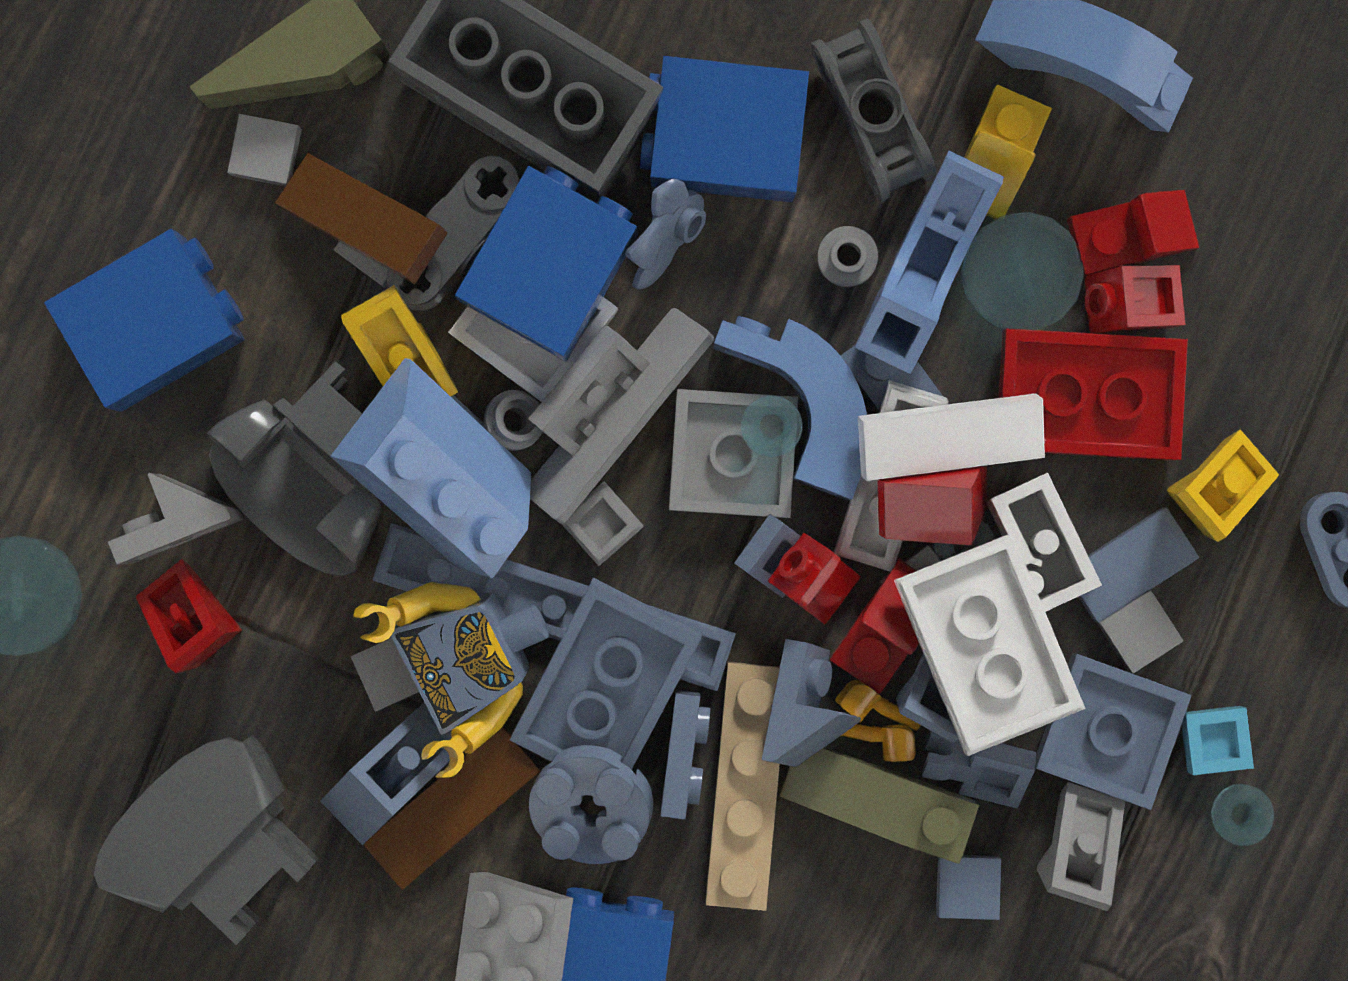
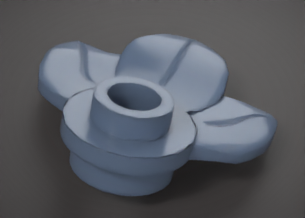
(675, 221)

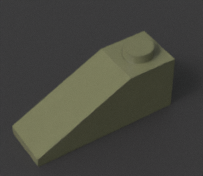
(305, 53)
(883, 802)

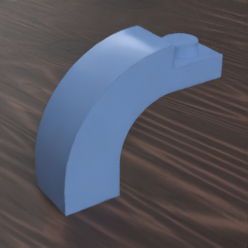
(1092, 49)
(928, 262)
(827, 391)

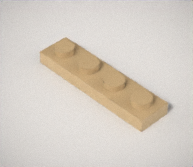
(743, 792)

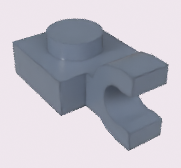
(992, 775)

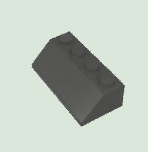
(529, 86)

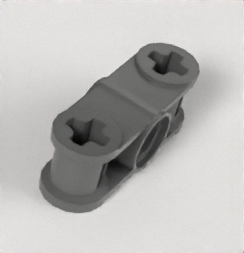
(866, 76)
(468, 223)

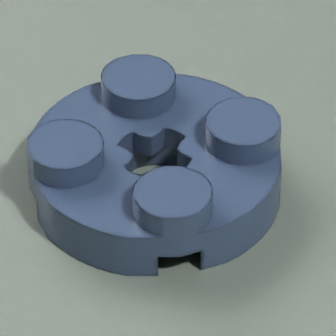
(584, 836)

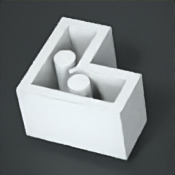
(1045, 540)

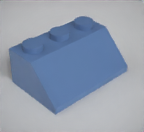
(439, 471)

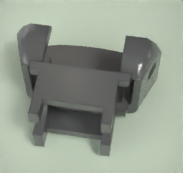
(286, 483)
(205, 837)

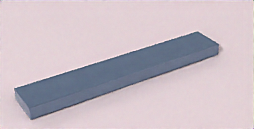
(412, 561)

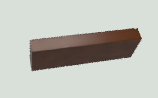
(361, 218)
(451, 808)

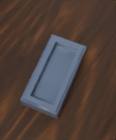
(1137, 563)

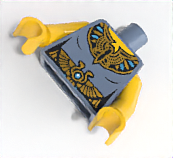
(460, 658)

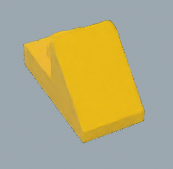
(1007, 141)
(389, 334)
(1224, 486)

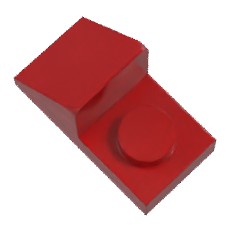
(1134, 231)
(879, 635)

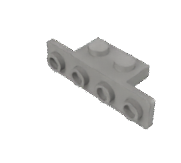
(606, 404)

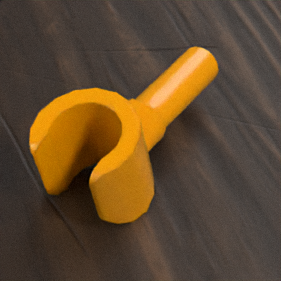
(860, 699)
(896, 740)

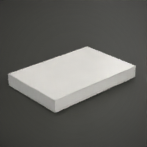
(989, 644)

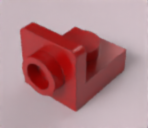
(1134, 298)
(814, 578)

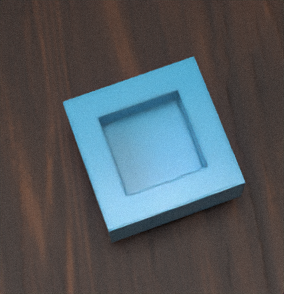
(1217, 740)

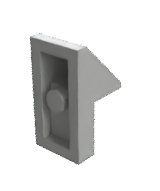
(186, 515)
(1084, 847)

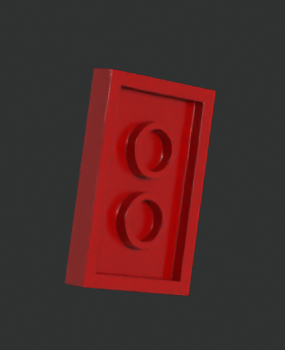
(1101, 390)

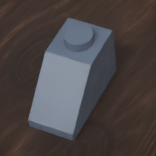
(387, 776)

